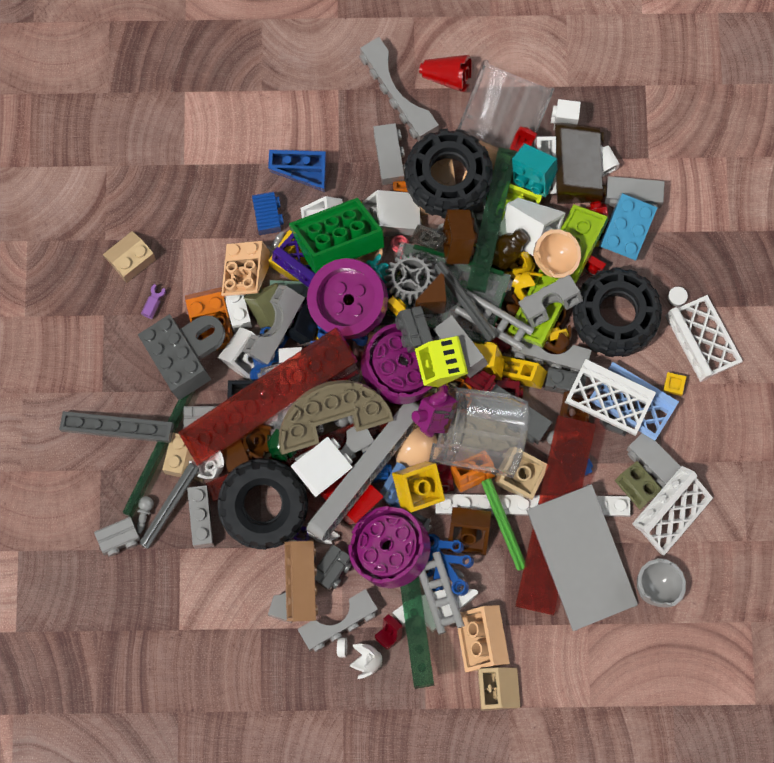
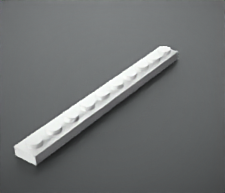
(517, 505)

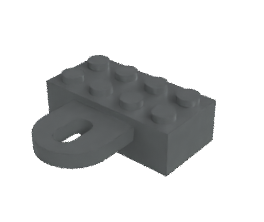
(179, 351)

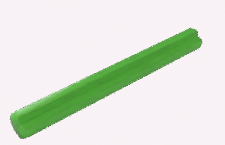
(503, 524)

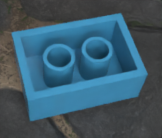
(628, 226)

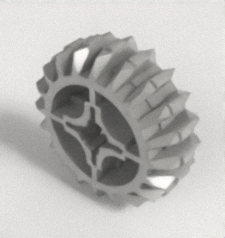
(421, 268)

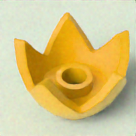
(528, 265)
(524, 282)

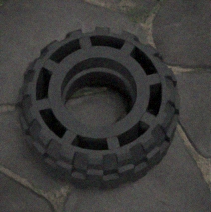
(437, 197)
(613, 339)
(262, 533)

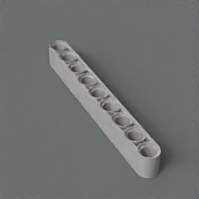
(363, 473)

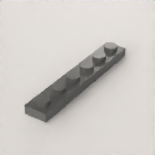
(116, 427)

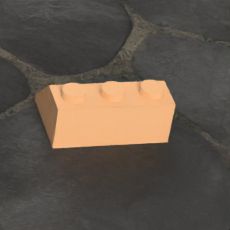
(483, 639)

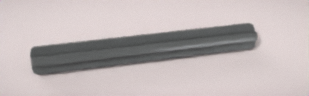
(466, 301)
(169, 505)

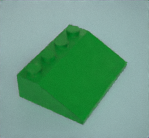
(337, 234)

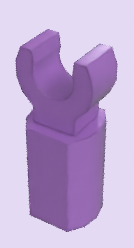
(152, 302)

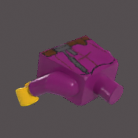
(435, 412)

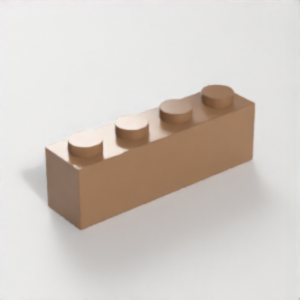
(300, 581)

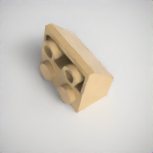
(498, 688)

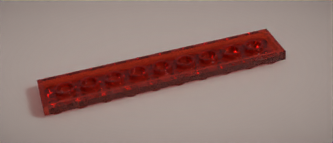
(267, 396)
(562, 475)

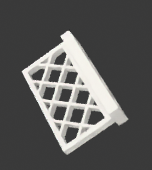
(692, 348)
(618, 383)
(665, 502)

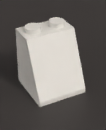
(393, 212)
(532, 219)
(322, 466)

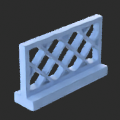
(660, 402)

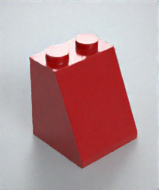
(362, 506)

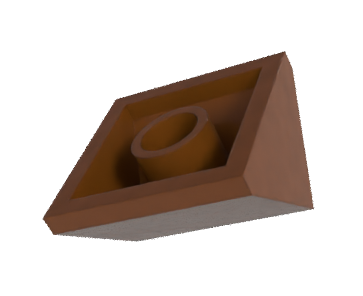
(434, 297)

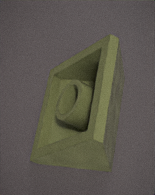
(261, 306)

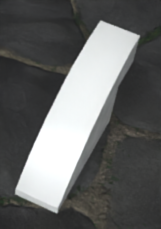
(445, 611)

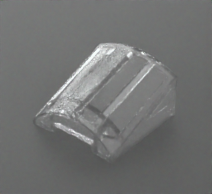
(501, 105)
(484, 433)

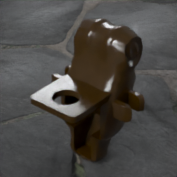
(509, 249)

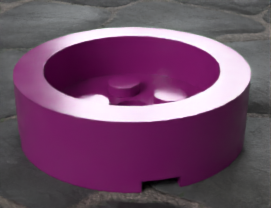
(334, 284)
(385, 375)
(405, 556)

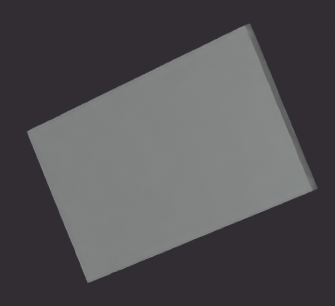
(582, 557)

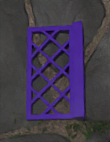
(292, 265)

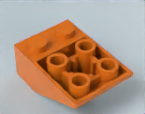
(210, 304)

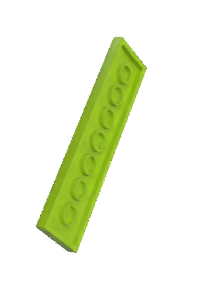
(587, 229)

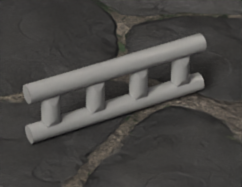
(506, 318)
(435, 604)

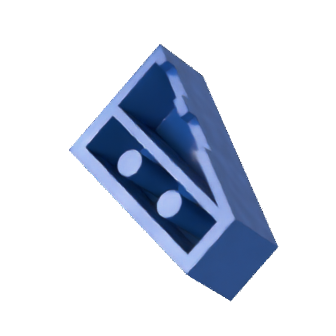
(300, 166)

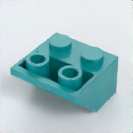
(534, 170)

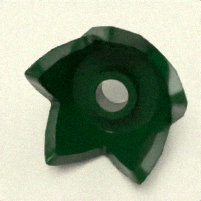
(273, 447)

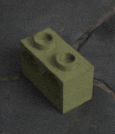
(635, 487)

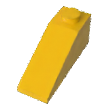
(527, 372)

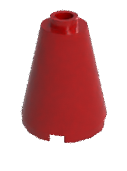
(448, 71)

